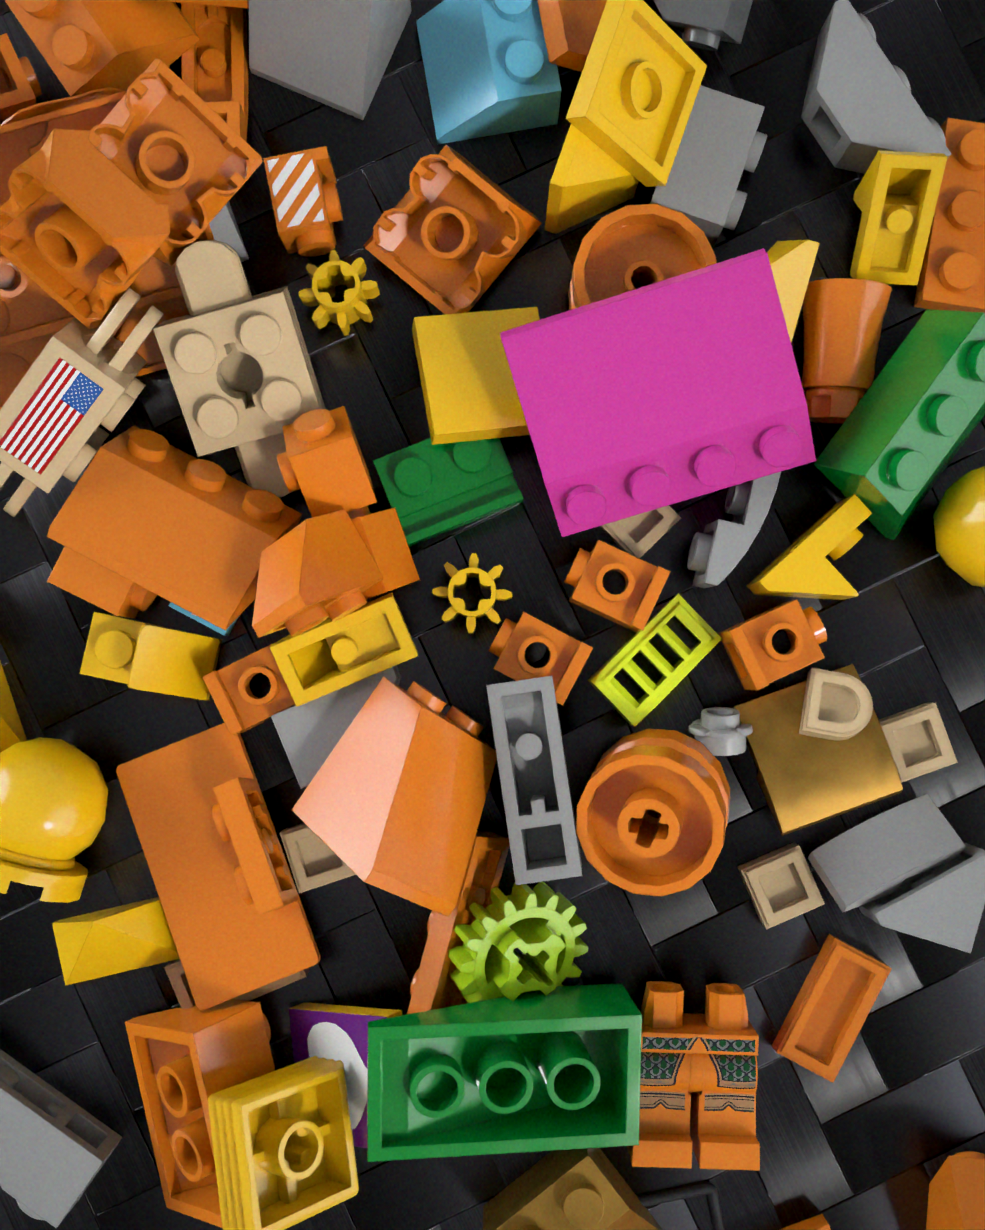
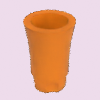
(840, 344)

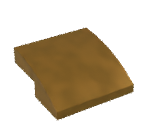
(813, 776)

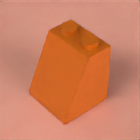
(403, 795)

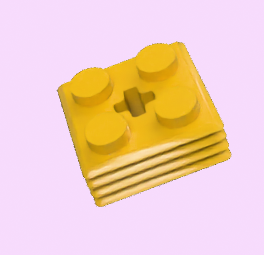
(283, 1146)

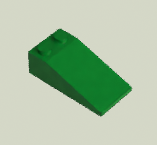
(506, 1076)

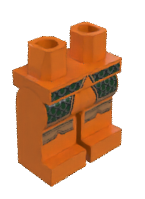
(714, 1061)

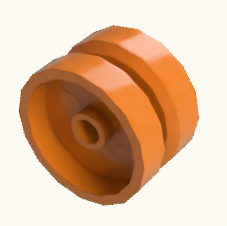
(636, 249)
(648, 848)

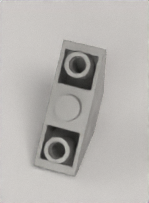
(860, 99)

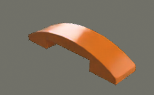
(219, 61)

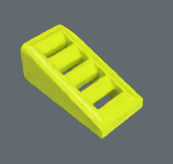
(618, 696)

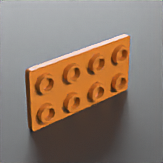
(217, 866)

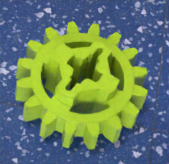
(528, 919)

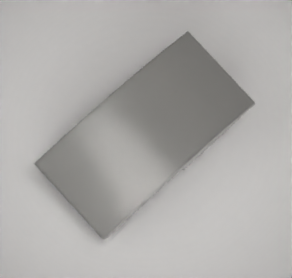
(726, 542)
(885, 851)

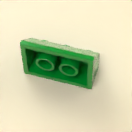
(912, 418)

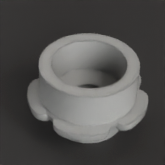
(721, 731)

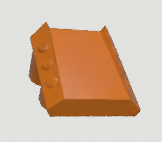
(175, 153)
(79, 225)
(451, 232)

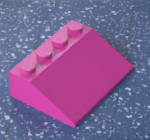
(661, 393)

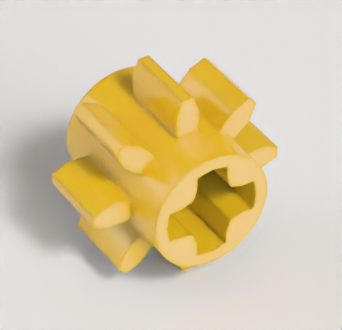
(323, 288)
(459, 581)

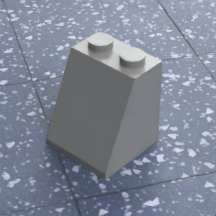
(326, 47)

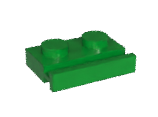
(447, 485)

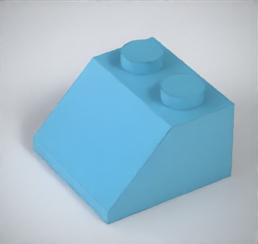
(487, 68)

